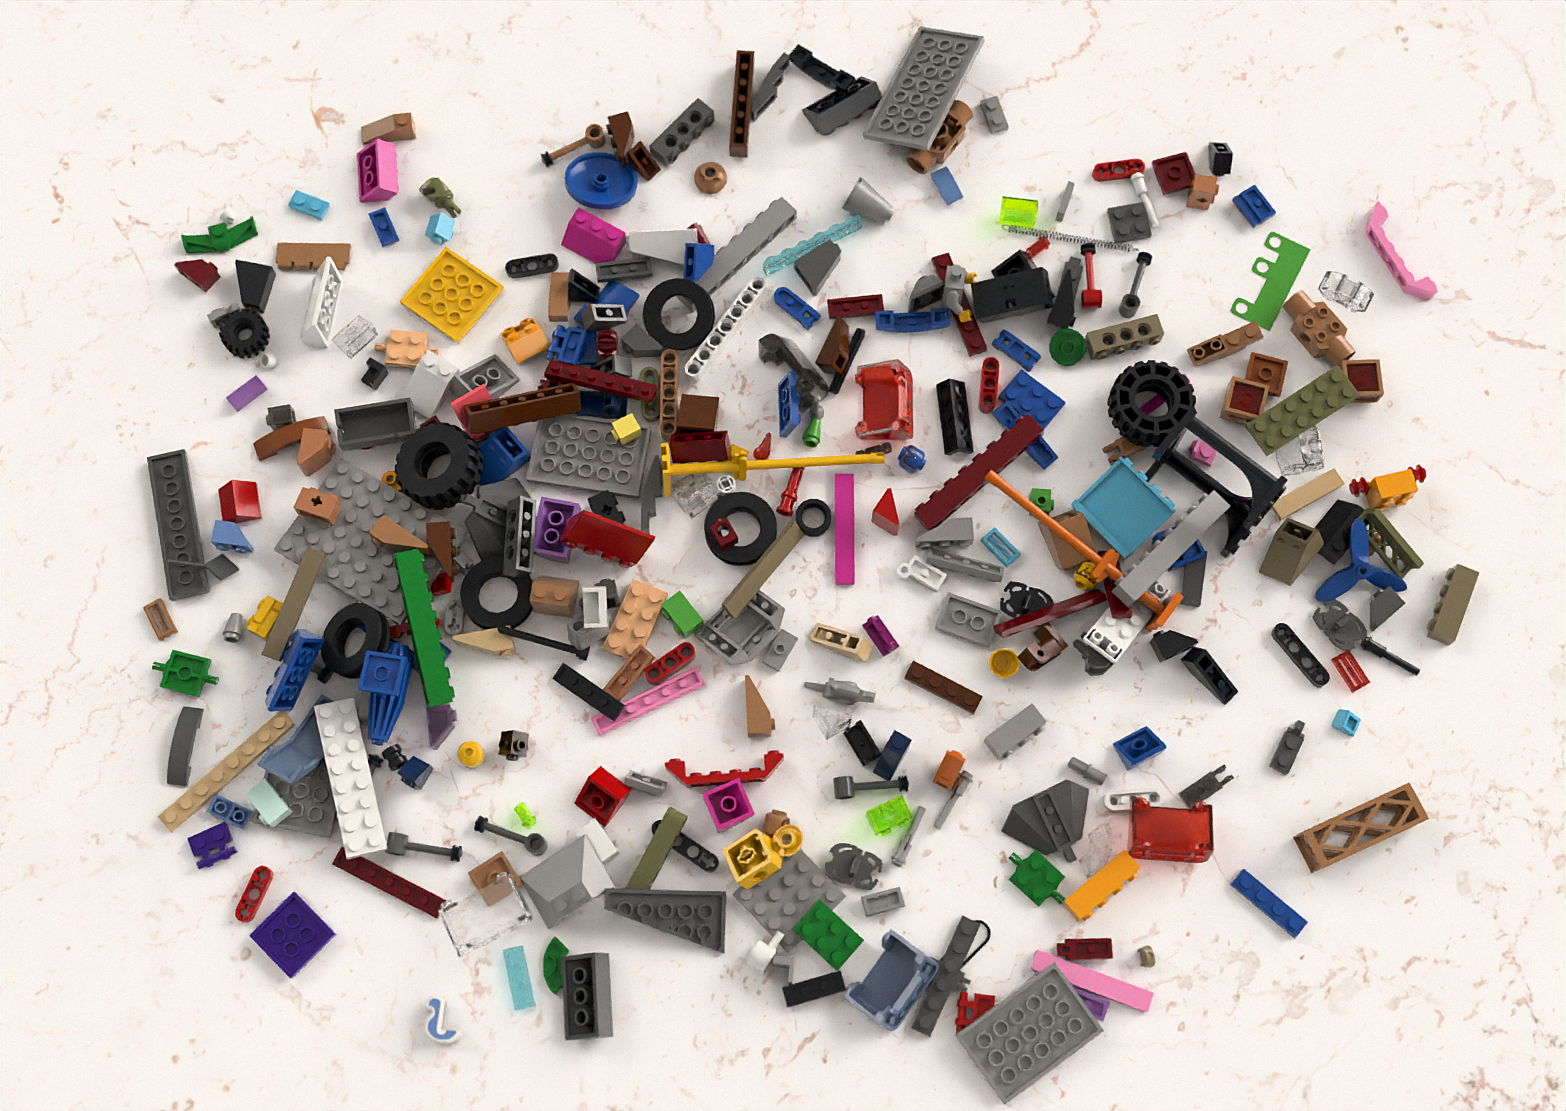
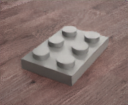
(968, 620)

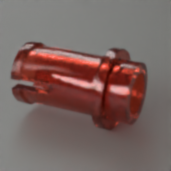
(1038, 246)

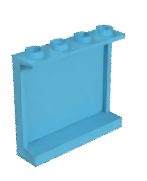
(1124, 507)

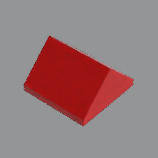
(239, 501)
(885, 514)

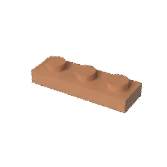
(629, 672)

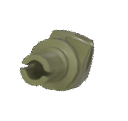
(441, 197)

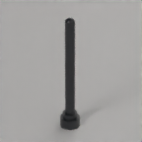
(582, 654)

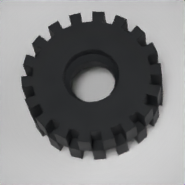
(239, 322)

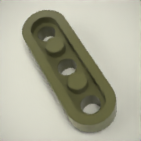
(655, 406)

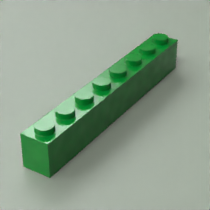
(422, 627)

